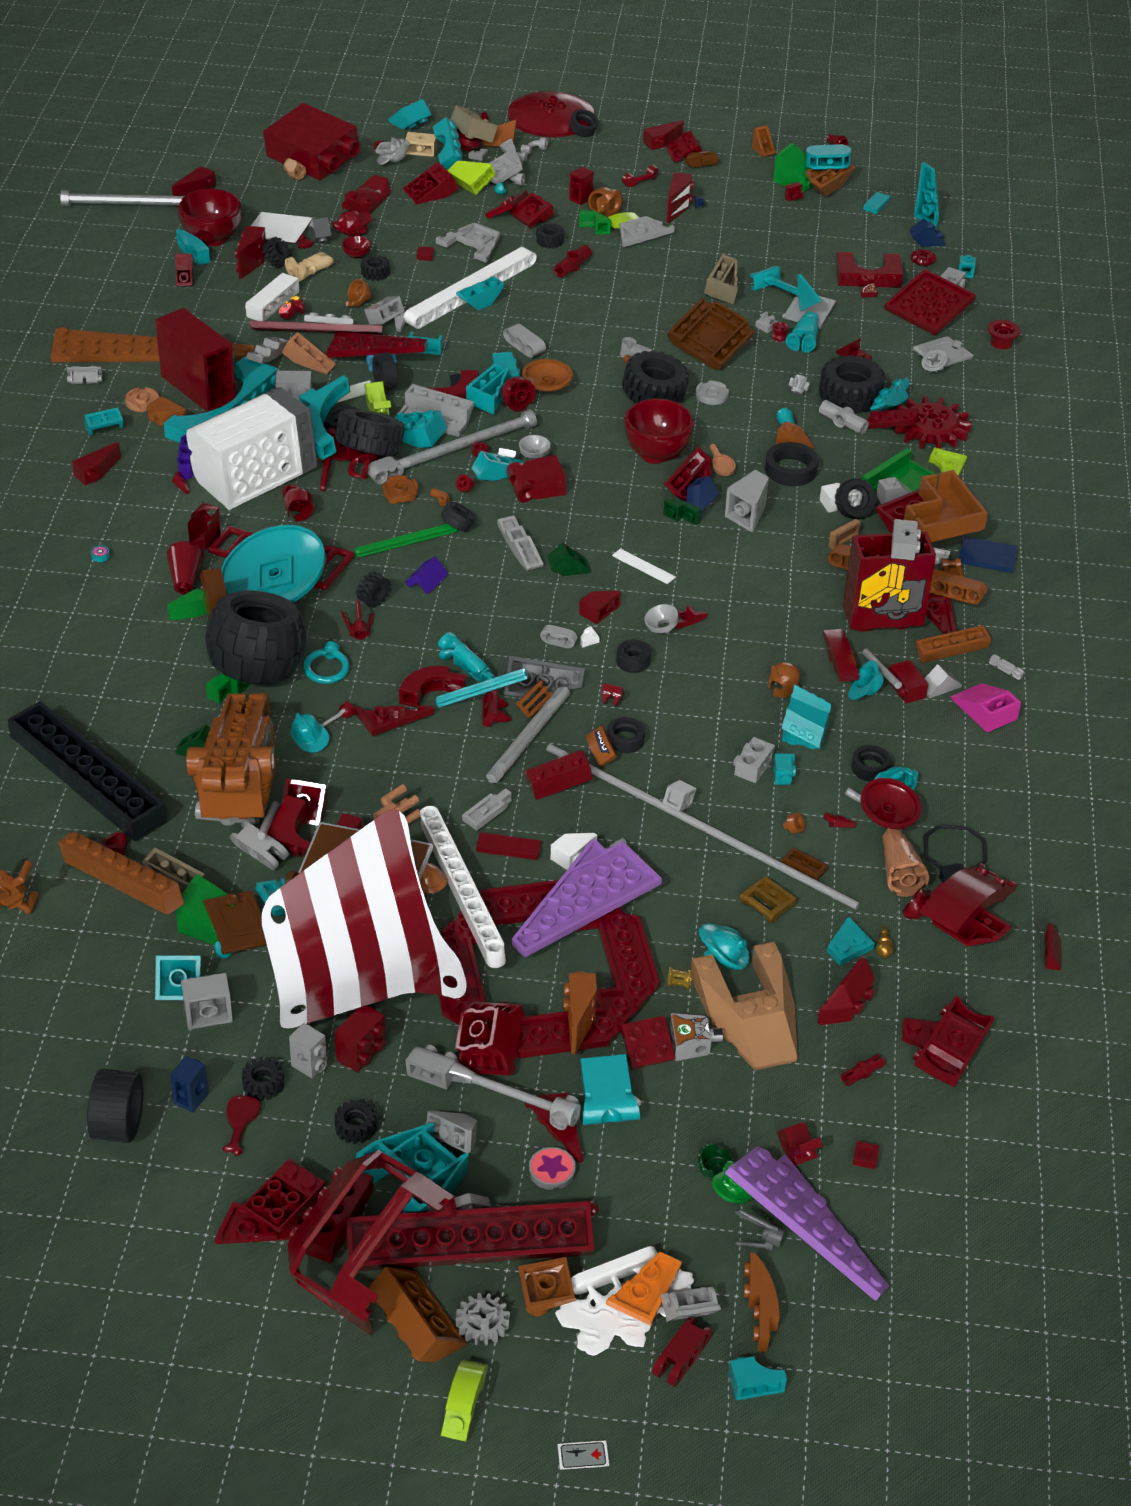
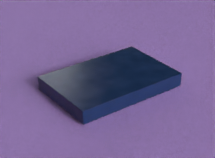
(988, 554)

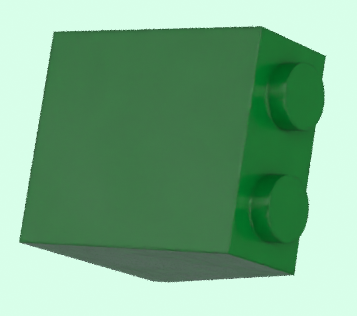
(791, 167)
(192, 915)

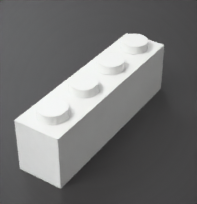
(272, 297)

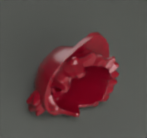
(353, 222)

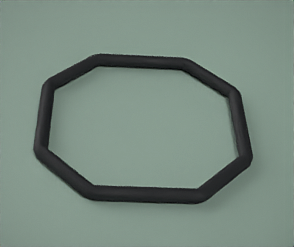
(956, 828)

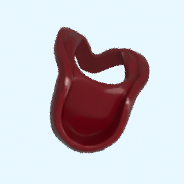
(365, 459)

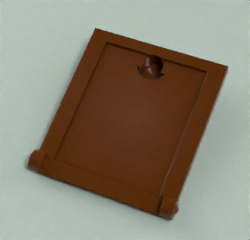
(238, 925)

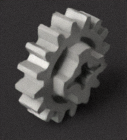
(482, 1319)

